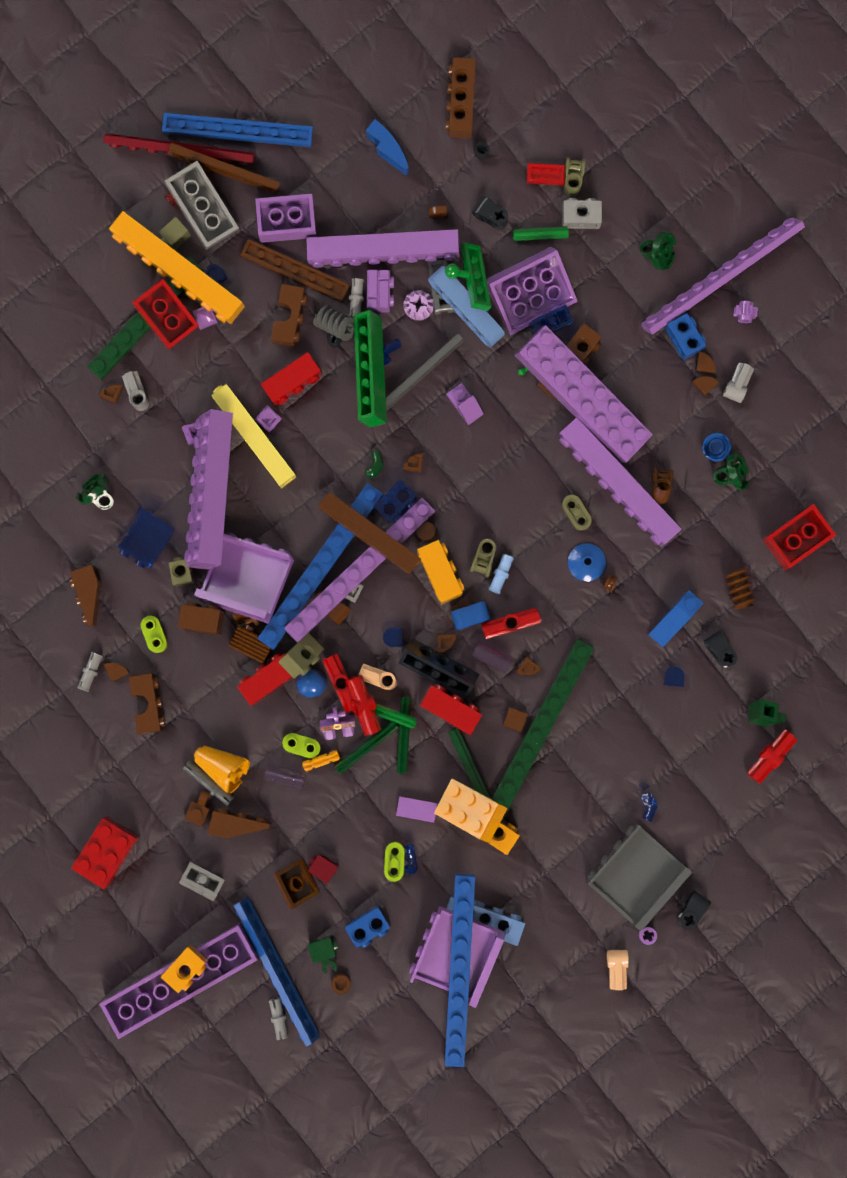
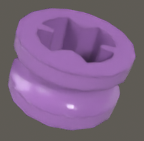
(645, 940)

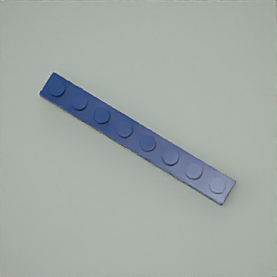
(237, 130)
(277, 971)

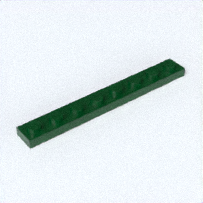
(126, 339)

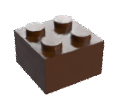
(201, 619)

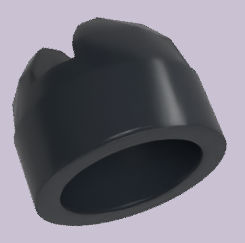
(483, 150)
(338, 341)

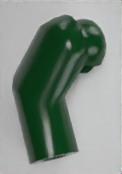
(376, 467)

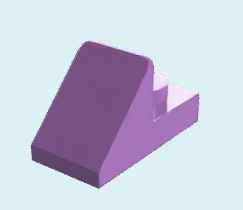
(465, 404)

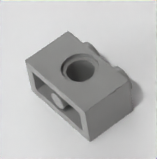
(573, 220)
(201, 881)

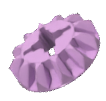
(424, 311)

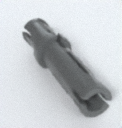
(206, 781)

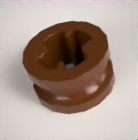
(610, 583)

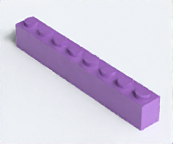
(383, 247)
(618, 482)

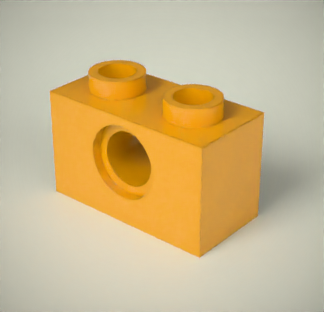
(507, 839)
(174, 974)

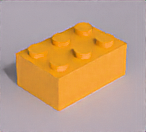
(440, 571)
(470, 810)

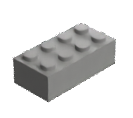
(201, 205)

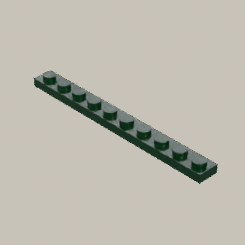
(542, 724)

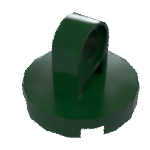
(662, 250)
(736, 472)
(94, 489)

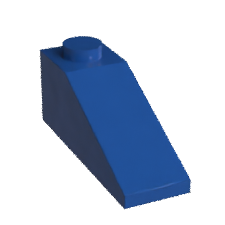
(675, 618)

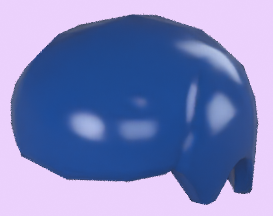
(716, 447)
(312, 683)

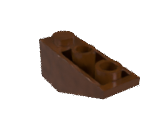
(88, 589)
(230, 825)

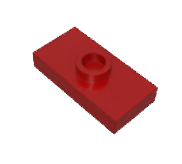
(545, 174)

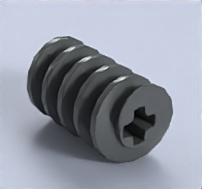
(335, 323)

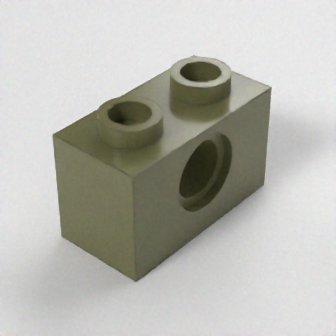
(301, 655)

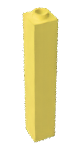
(254, 436)

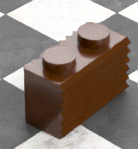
(247, 643)

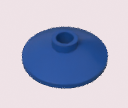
(580, 569)

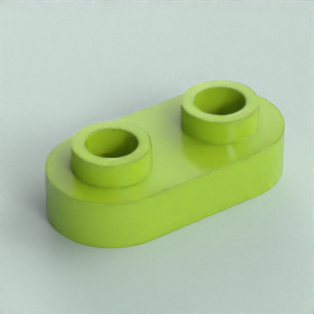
(153, 634)
(301, 745)
(394, 861)

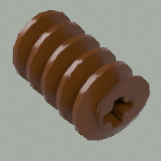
(740, 589)

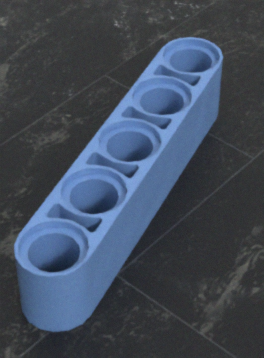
(458, 298)

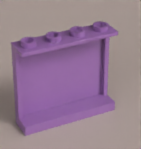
(247, 579)
(435, 954)

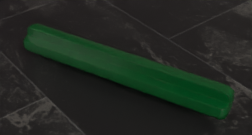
(403, 743)
(366, 747)
(467, 761)

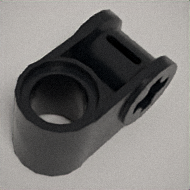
(488, 211)
(719, 647)
(696, 906)

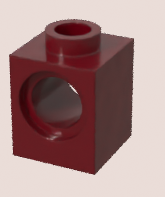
(322, 867)

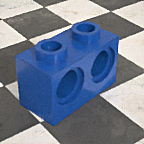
(680, 338)
(364, 923)

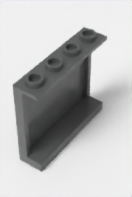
(638, 876)

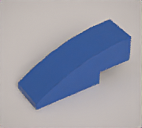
(387, 146)

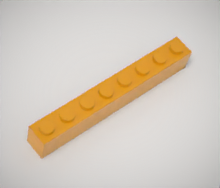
(176, 267)

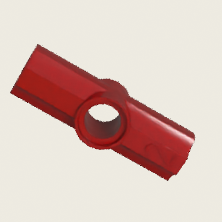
(523, 619)
(335, 671)
(363, 705)
(771, 756)

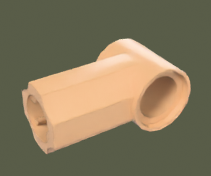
(375, 676)
(617, 963)

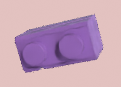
(379, 290)

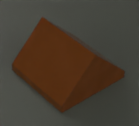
(296, 883)

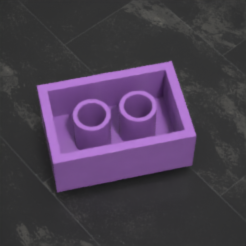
(286, 218)

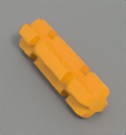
(321, 760)

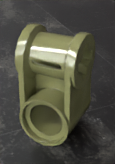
(573, 173)
(483, 559)

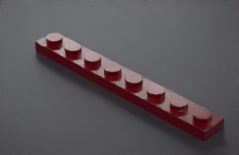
(154, 145)

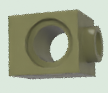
(174, 234)
(185, 579)

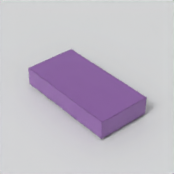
(416, 809)

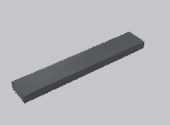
(422, 371)

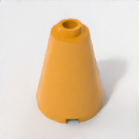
(222, 767)

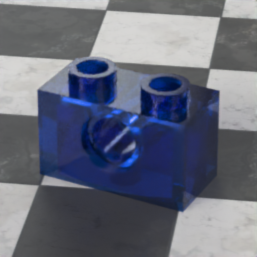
(554, 320)

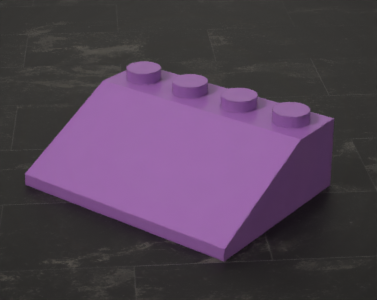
(530, 289)

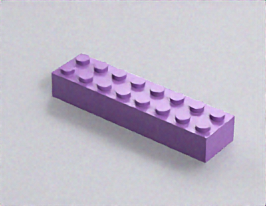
(583, 394)
(209, 489)
(153, 996)

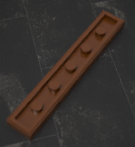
(224, 168)
(295, 270)
(369, 533)

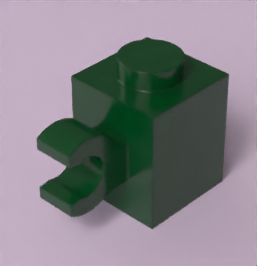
(765, 713)
(322, 950)

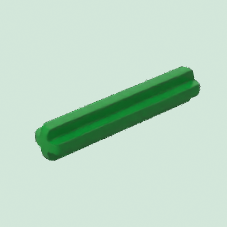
(540, 233)
(395, 716)

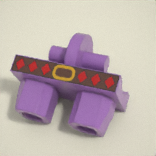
(336, 721)

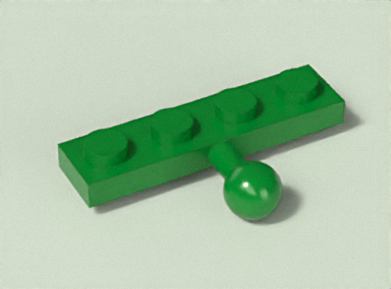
(474, 274)

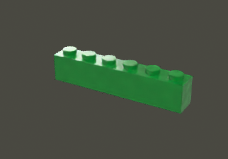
(370, 369)

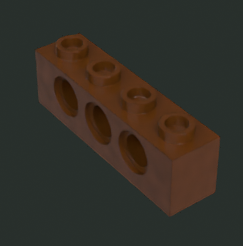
(464, 69)
(586, 337)

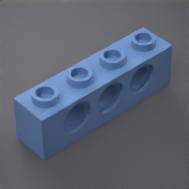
(515, 922)

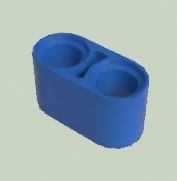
(470, 615)

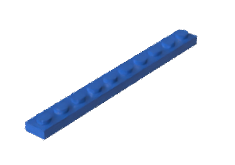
(316, 571)
(459, 969)

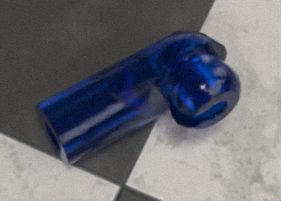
(389, 348)
(650, 805)
(411, 860)

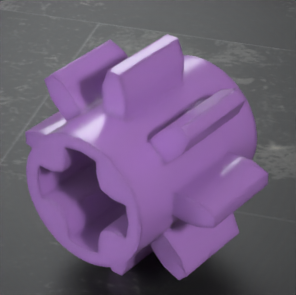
(745, 311)

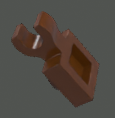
(198, 810)

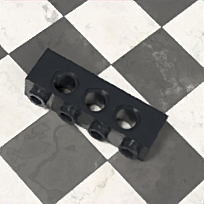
(439, 668)

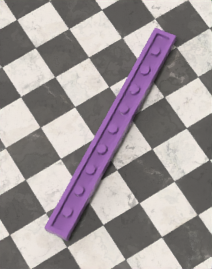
(722, 275)
(356, 573)

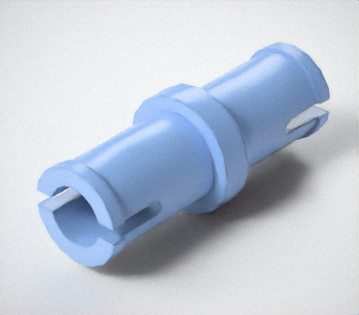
(501, 573)

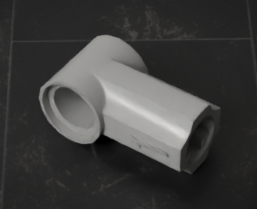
(738, 384)
(135, 389)

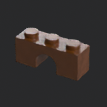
(287, 332)
(146, 686)

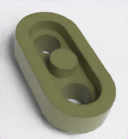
(577, 512)

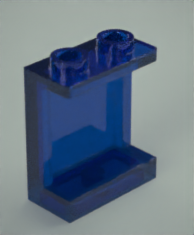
(146, 539)

